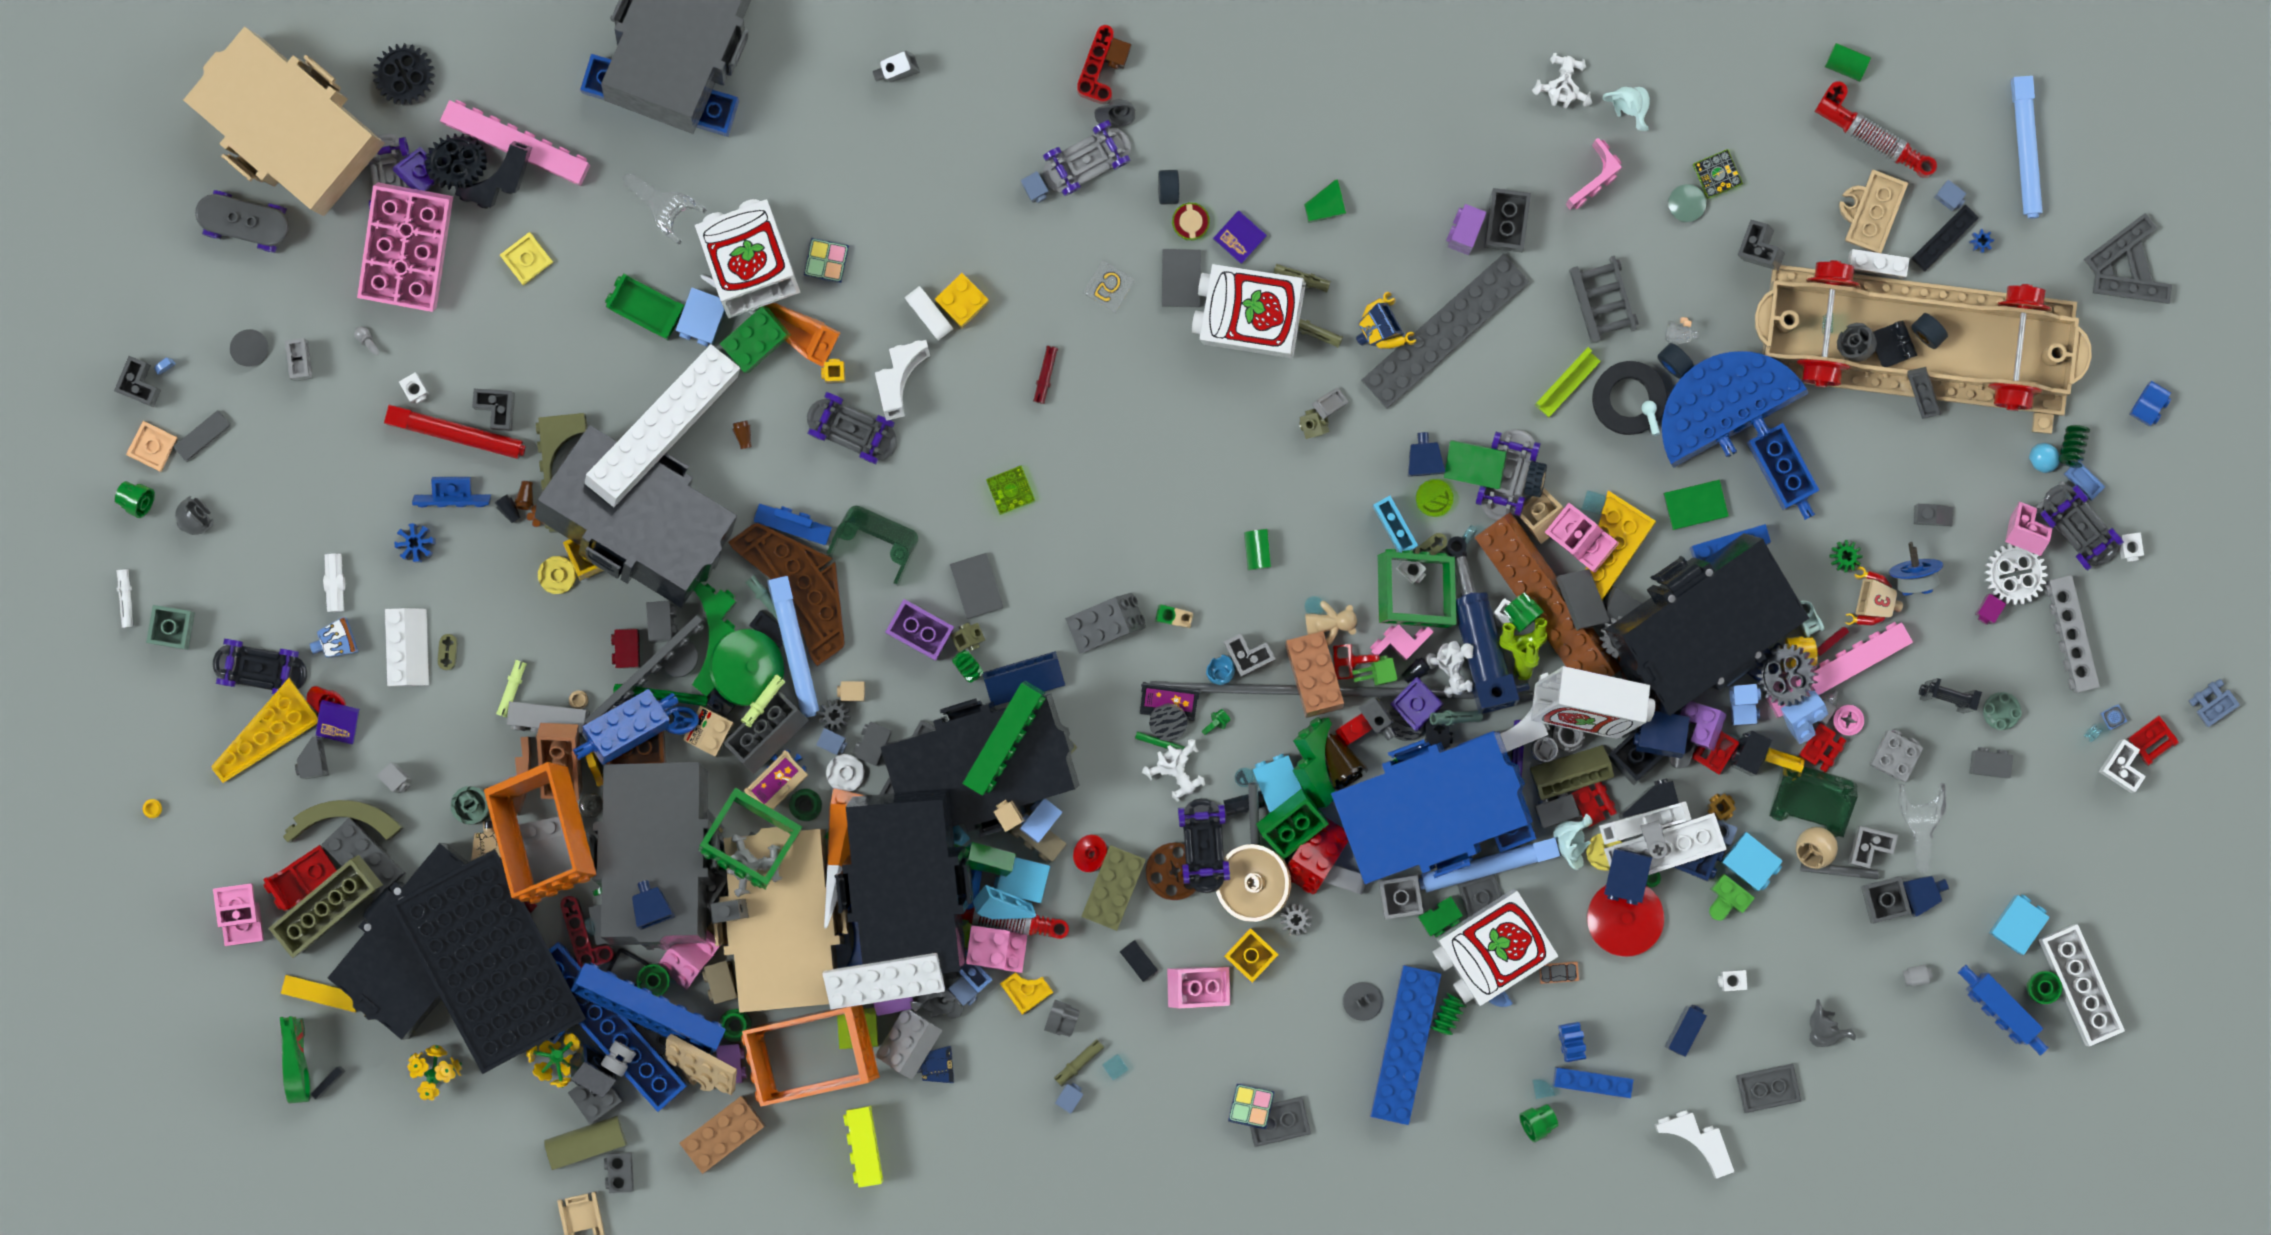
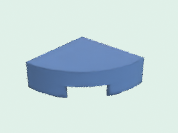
(1501, 1000)

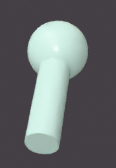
(1649, 409)

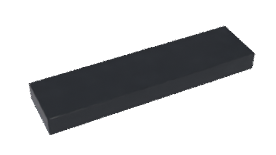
(1944, 237)

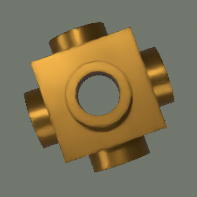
(1728, 806)

